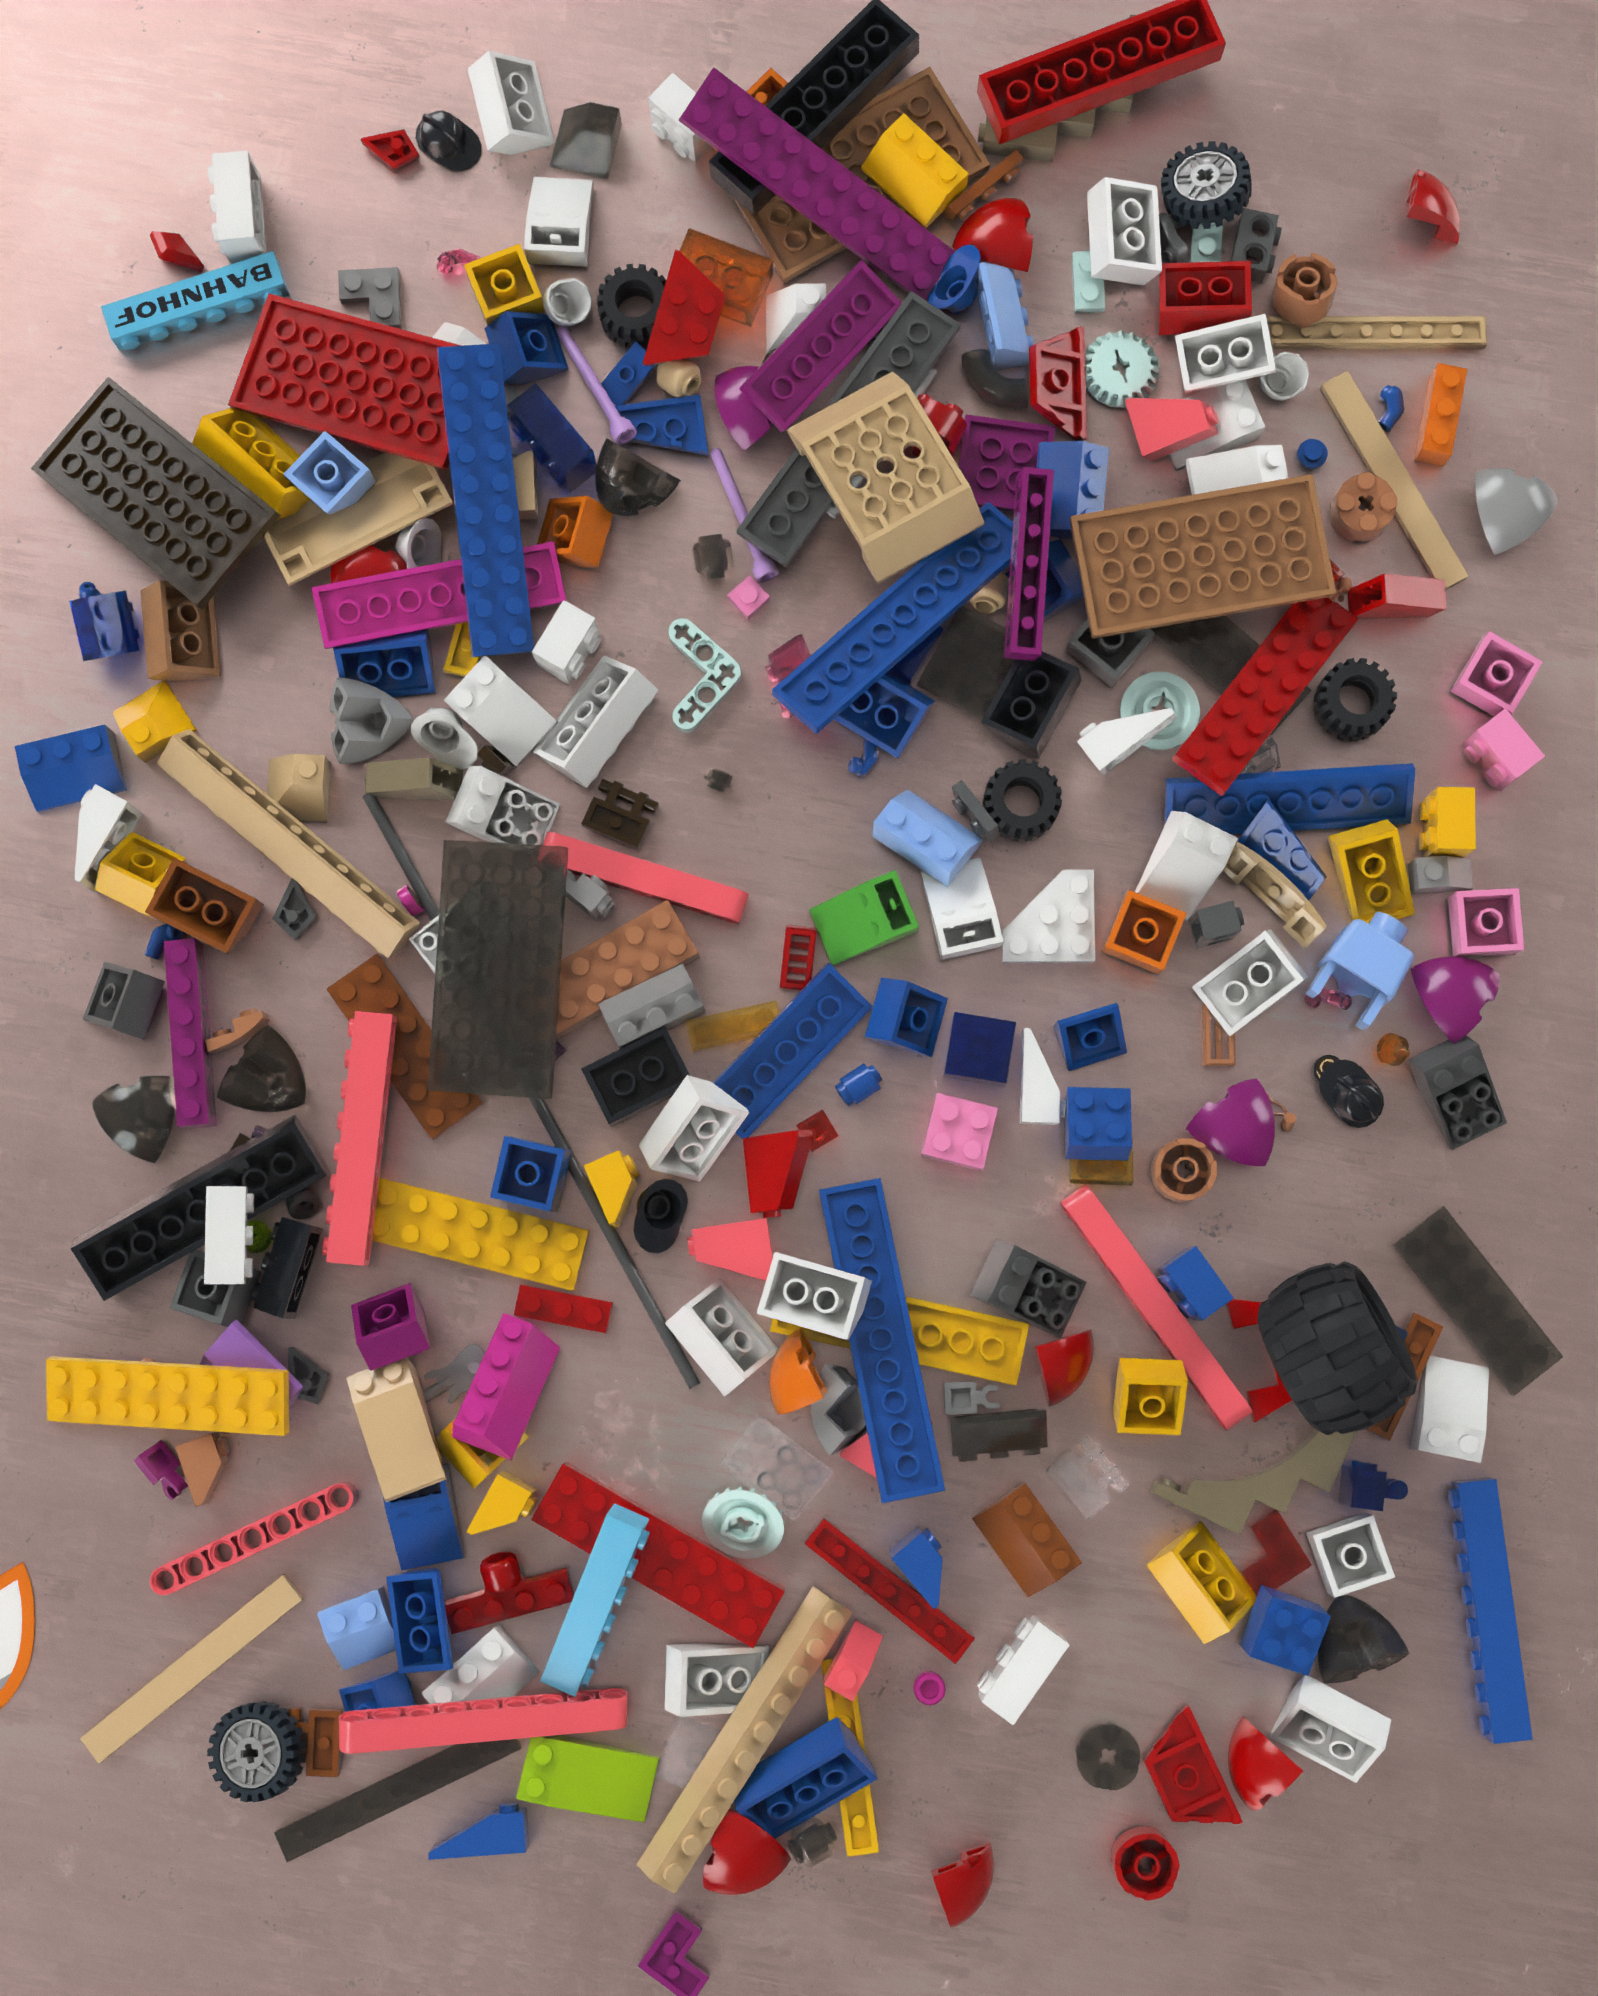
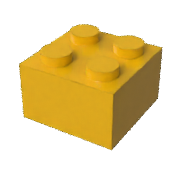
(504, 283)
(1448, 822)
(1150, 1396)

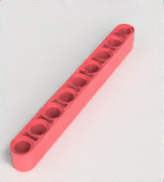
(1156, 1307)
(482, 1720)

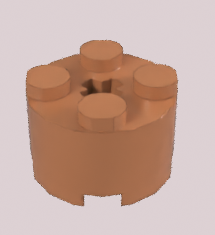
(1304, 289)
(1374, 496)
(1196, 1159)

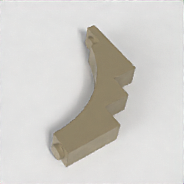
(1042, 143)
(1231, 1500)

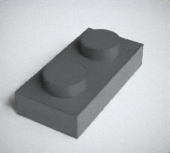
(981, 821)

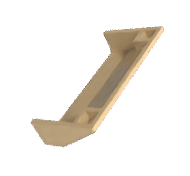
(398, 499)

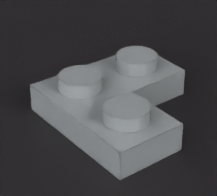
(377, 287)

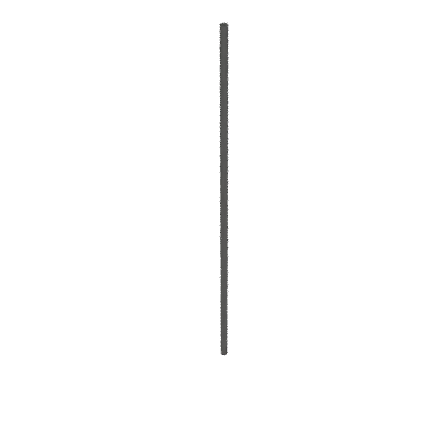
(551, 1126)

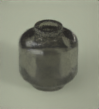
(712, 556)
(812, 1842)

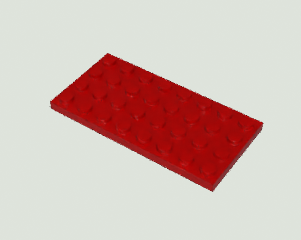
(345, 379)

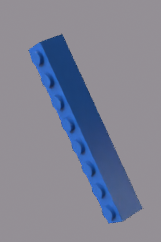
(1490, 1610)

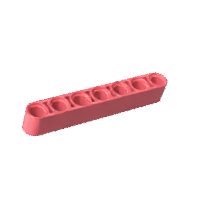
(652, 879)
(240, 1544)

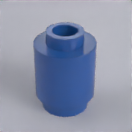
(858, 1084)

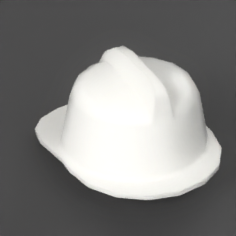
(420, 544)
(444, 737)

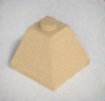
(301, 785)

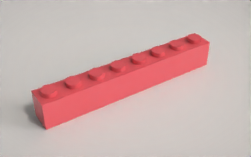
(361, 1138)

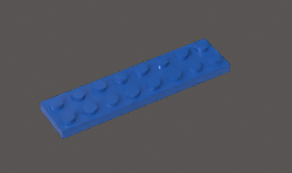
(1301, 797)

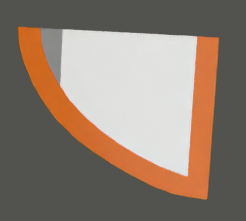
(16, 1629)

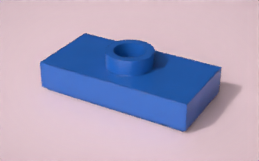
(627, 375)

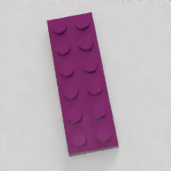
(821, 346)

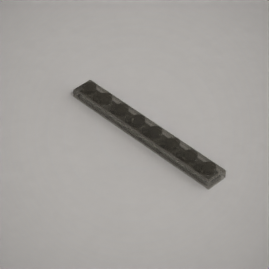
(389, 1795)

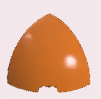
(793, 1376)

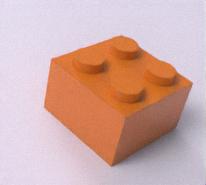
(1144, 932)

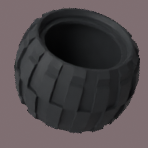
(1336, 1348)

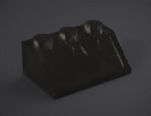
(998, 1433)

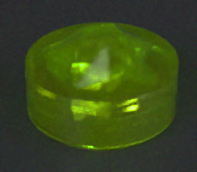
(261, 1237)

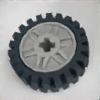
(1206, 185)
(234, 1754)

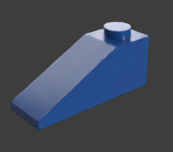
(494, 1834)

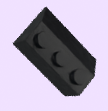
(1032, 702)
(286, 1268)

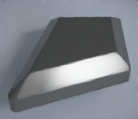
(294, 911)
(308, 1375)

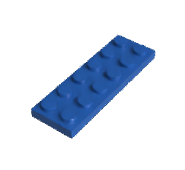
(792, 1045)

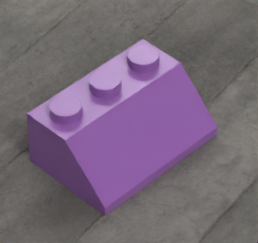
(241, 1349)

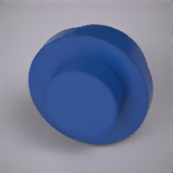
(1312, 453)

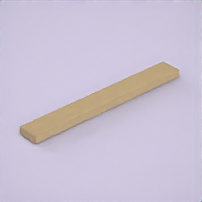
(1381, 332)
(1384, 462)
(191, 1668)

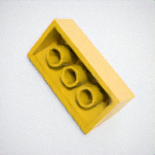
(252, 456)

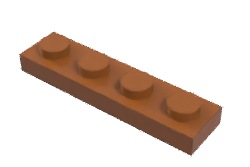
(1420, 1343)

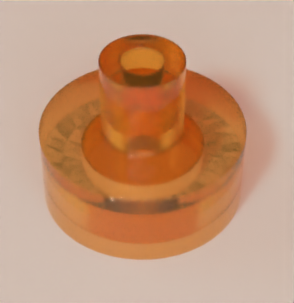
(1393, 1049)

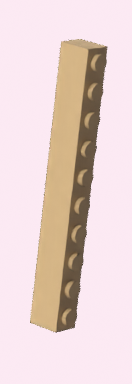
(288, 843)
(743, 1740)

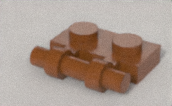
(323, 1750)

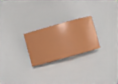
(245, 1027)

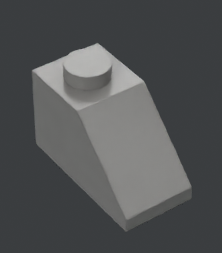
(1440, 874)

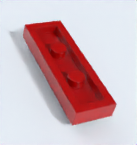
(563, 1308)

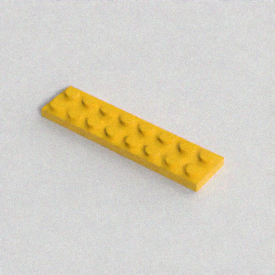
(478, 1234)
(952, 1340)
(168, 1395)

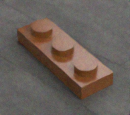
(984, 187)

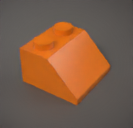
(577, 528)

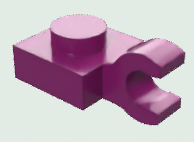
(160, 1465)

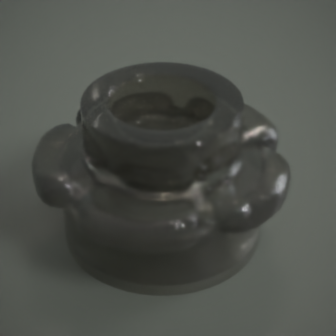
(718, 779)

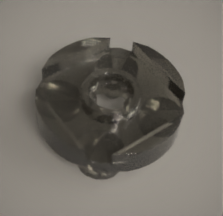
(1103, 1774)

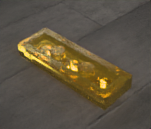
(730, 1026)

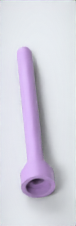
(621, 428)
(764, 567)

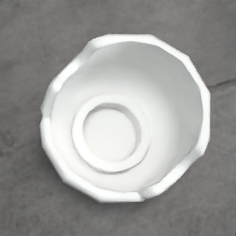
(567, 302)
(1289, 378)

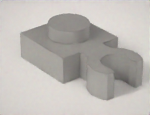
(963, 1397)

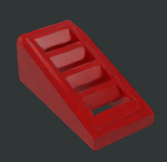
(797, 931)

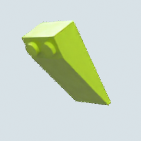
(587, 1777)

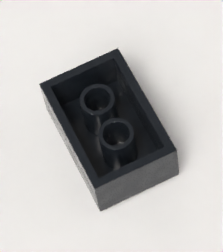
(636, 1076)

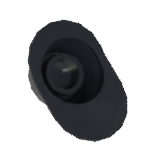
(448, 140)
(1351, 1093)
(660, 1215)

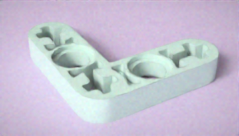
(711, 668)

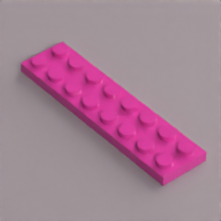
(419, 598)

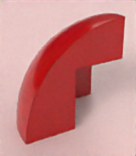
(1435, 204)
(999, 233)
(366, 563)
(1065, 1365)
(1258, 1766)
(742, 1857)
(965, 1883)

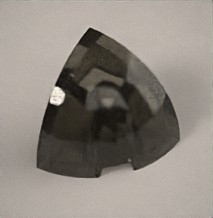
(629, 481)
(265, 1076)
(138, 1115)
(1357, 1641)

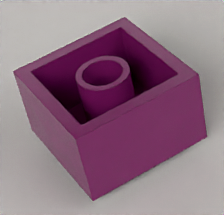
(390, 1327)

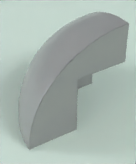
(1511, 506)
(365, 720)
(839, 1415)

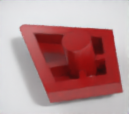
(392, 148)
(174, 249)

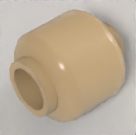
(679, 377)
(992, 596)

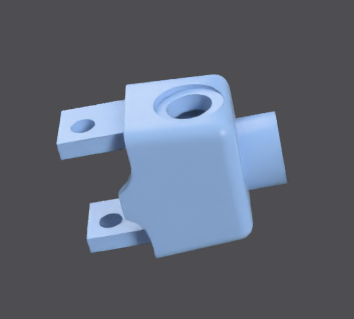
(1366, 963)

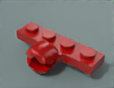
(507, 1594)

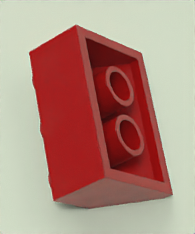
(1203, 295)

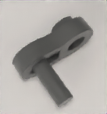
(1172, 246)

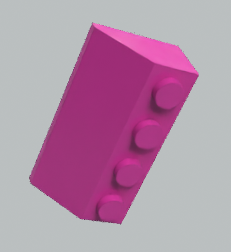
(506, 1387)

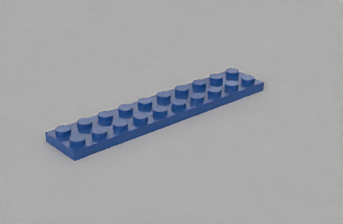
(485, 499)
(896, 623)
(883, 1344)

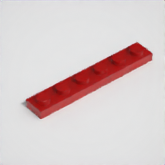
(889, 1590)

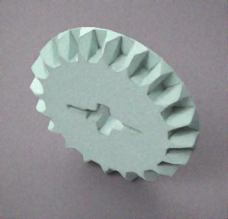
(1109, 385)
(1177, 694)
(736, 1539)

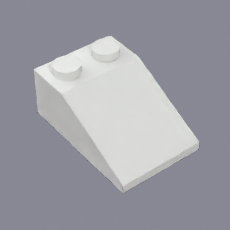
(1237, 425)
(1236, 468)
(500, 710)
(1119, 738)
(101, 827)
(1185, 862)
(1250, 982)
(1451, 1409)
(709, 1676)

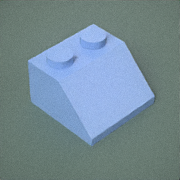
(330, 475)
(359, 1628)

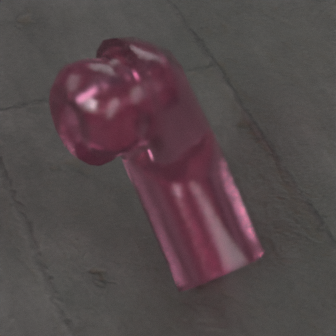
(454, 257)
(1330, 997)

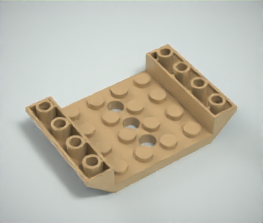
(897, 513)

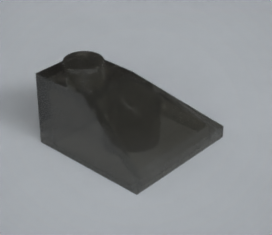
(587, 139)

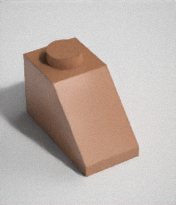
(203, 1465)

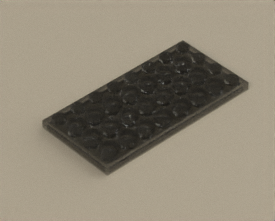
(498, 969)

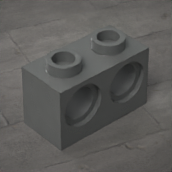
(1251, 245)
(1216, 924)

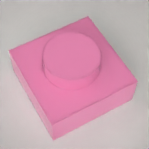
(748, 597)

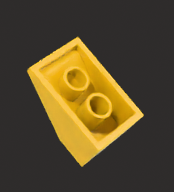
(1372, 871)

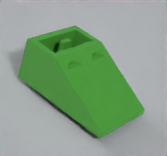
(864, 918)

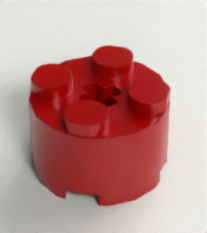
(946, 420)
(1162, 1870)

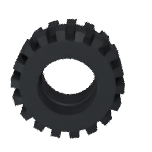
(621, 287)
(1368, 679)
(1023, 775)

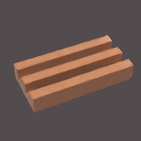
(1218, 1061)

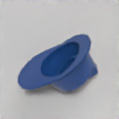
(957, 282)

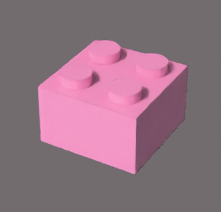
(1496, 675)
(1502, 750)
(1486, 923)
(959, 1132)

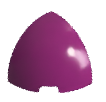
(738, 412)
(1455, 992)
(1238, 1125)

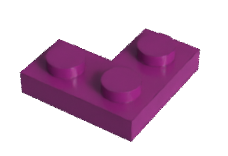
(667, 1960)

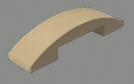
(1277, 892)

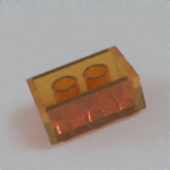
(734, 270)

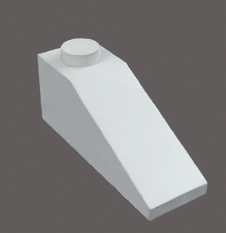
(1038, 1090)

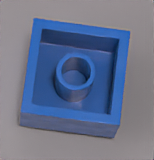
(1098, 1123)
(531, 1173)
(1194, 1284)
(1284, 1630)

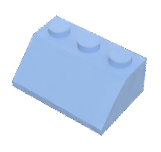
(1003, 316)
(925, 836)

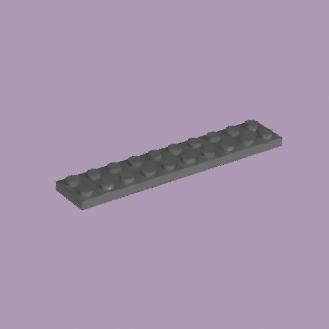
(796, 495)

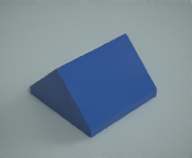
(1091, 1036)

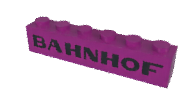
(1028, 564)
(188, 1033)

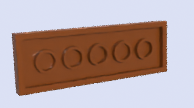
(376, 990)

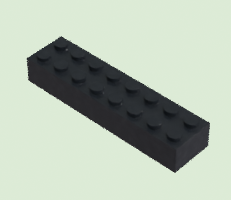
(830, 90)
(174, 1218)

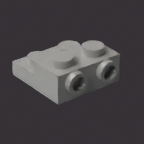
(589, 895)

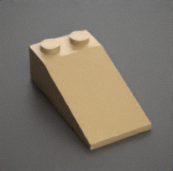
(396, 1428)

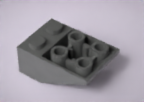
(1458, 1090)
(1028, 1288)

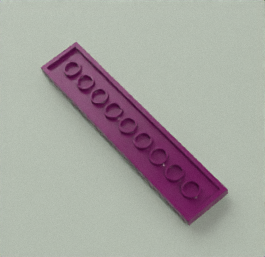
(816, 184)

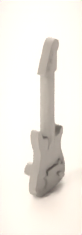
(456, 1376)

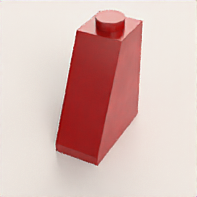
(1397, 597)
(775, 1170)

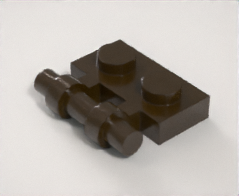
(616, 822)

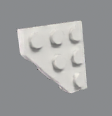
(1055, 924)

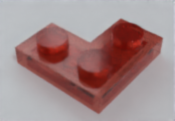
(1283, 1554)

